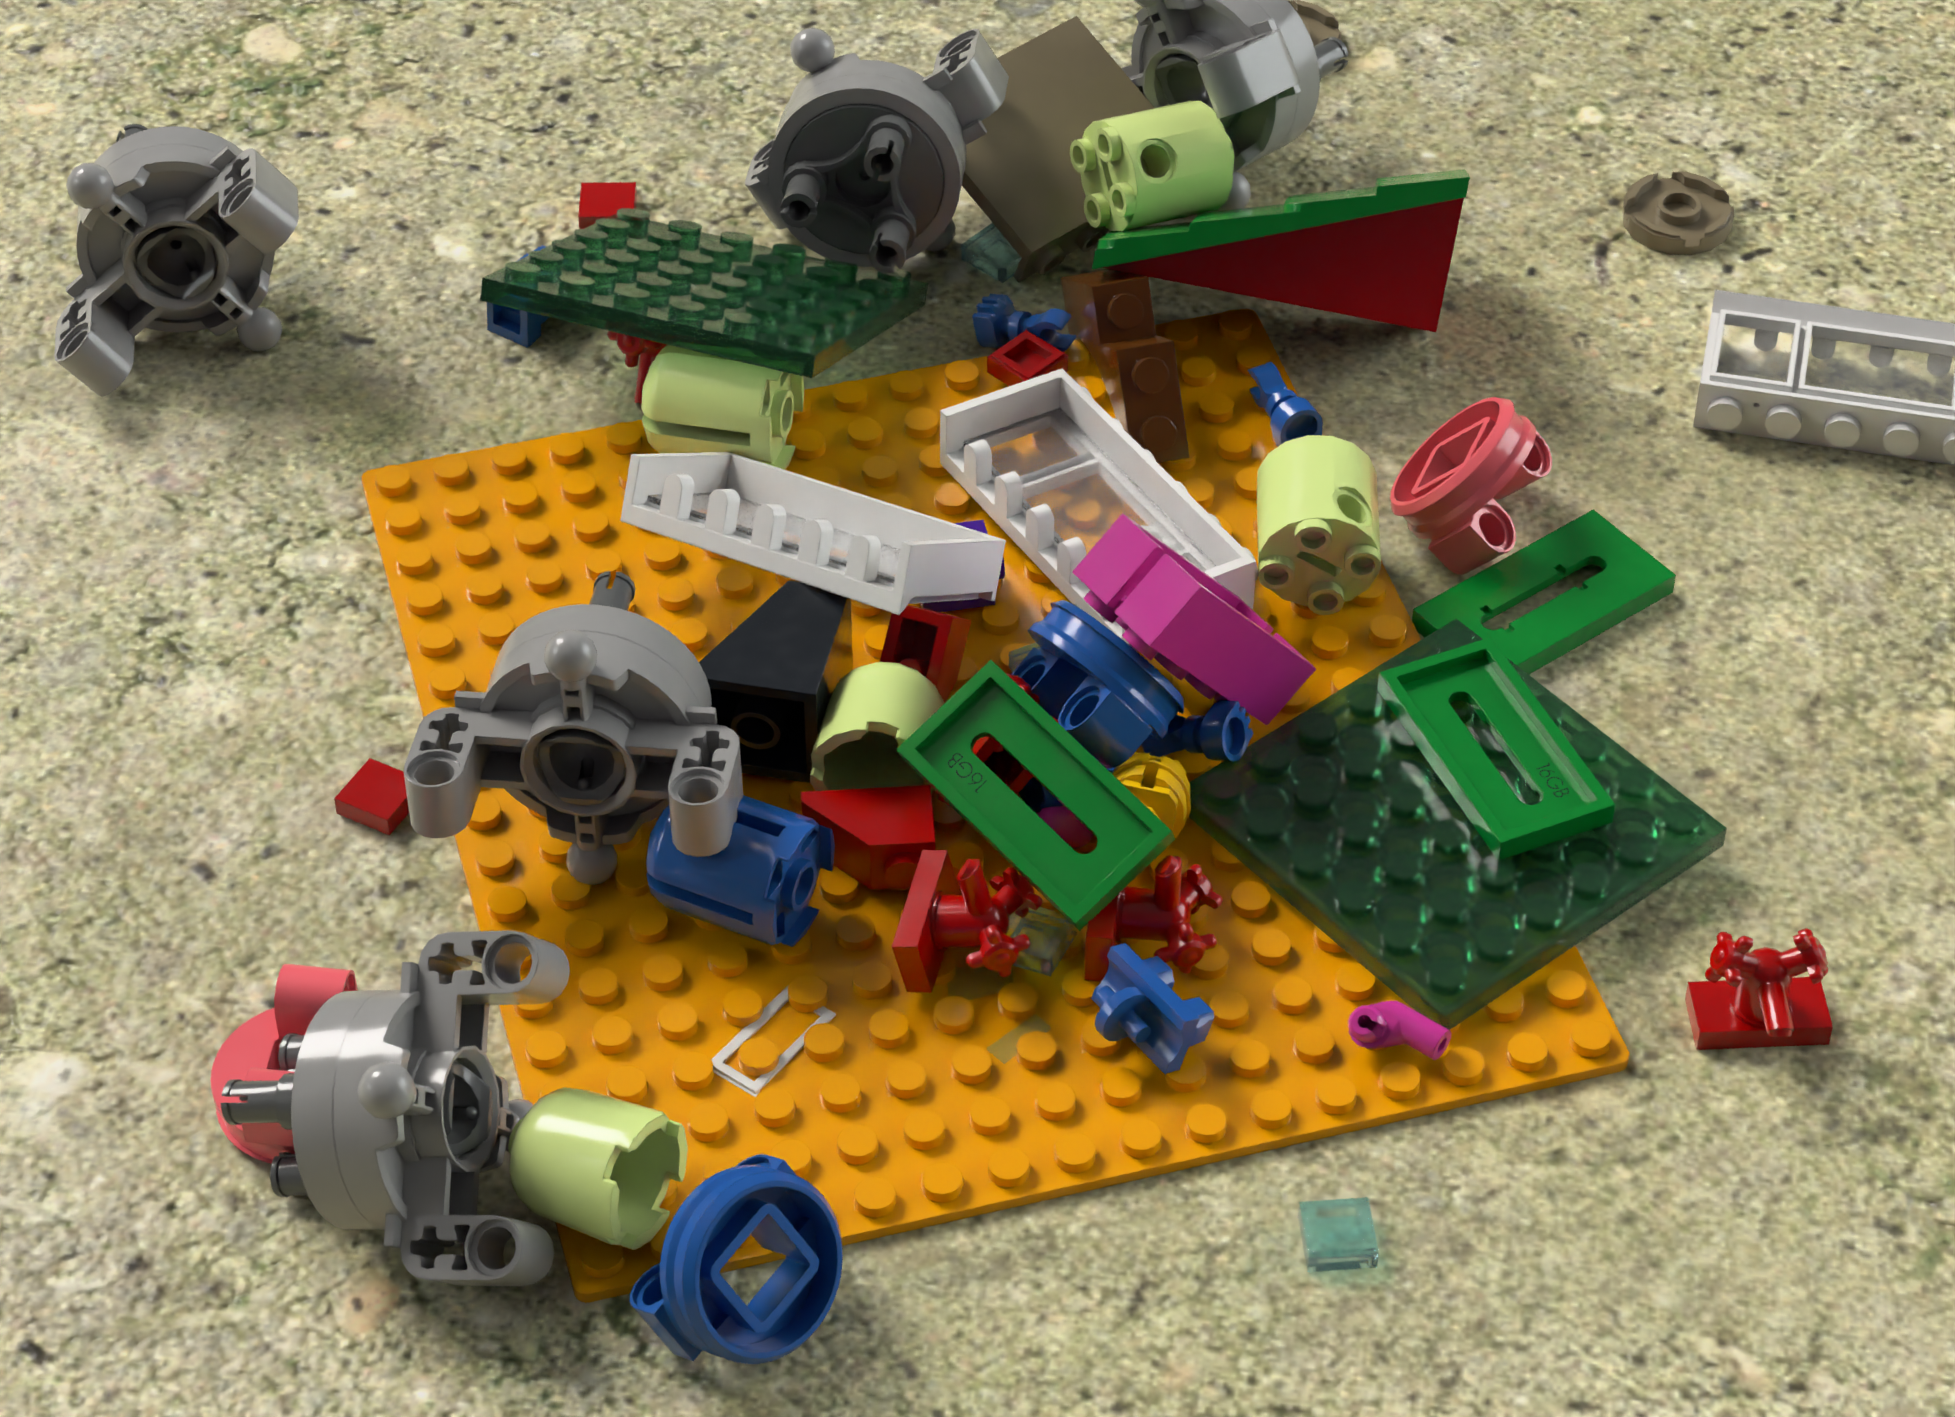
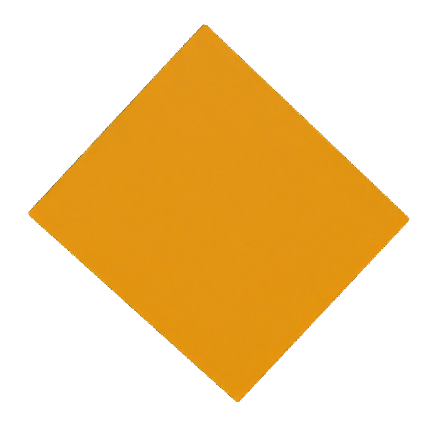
(897, 1095)

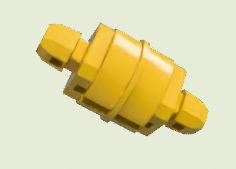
(1160, 786)

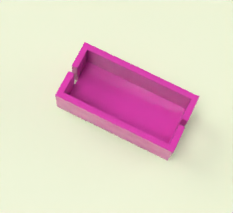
(1190, 622)

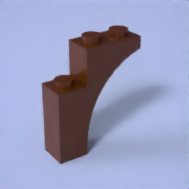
(1137, 366)

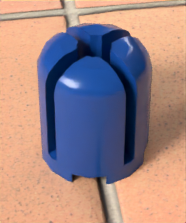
(755, 883)

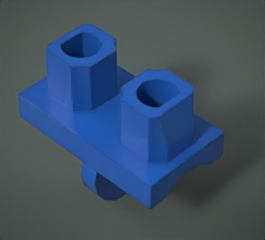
(1141, 1005)

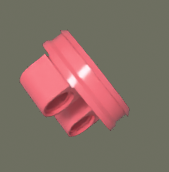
(1459, 472)
(254, 1050)

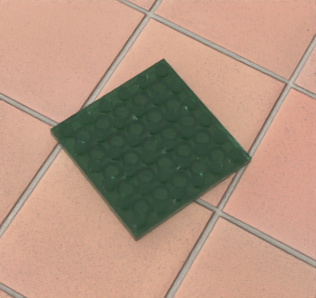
(708, 292)
(1394, 872)

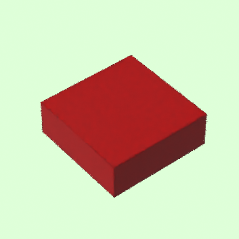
(604, 199)
(1025, 359)
(374, 797)

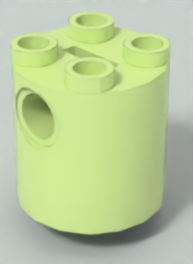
(1154, 166)
(1318, 522)

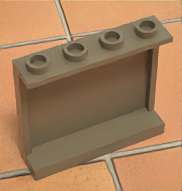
(1023, 162)

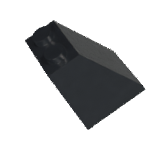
(778, 676)

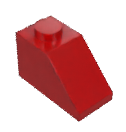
(928, 643)
(876, 831)

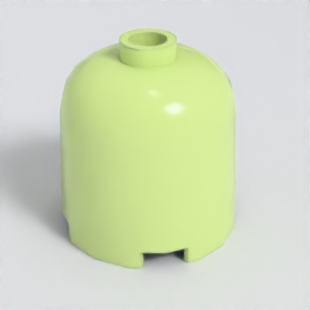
(866, 723)
(597, 1164)

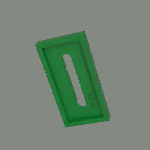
(1624, 587)
(1485, 679)
(1000, 709)

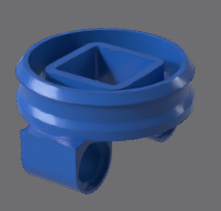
(1097, 685)
(696, 1307)

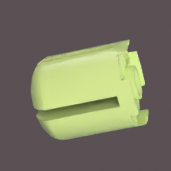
(719, 406)

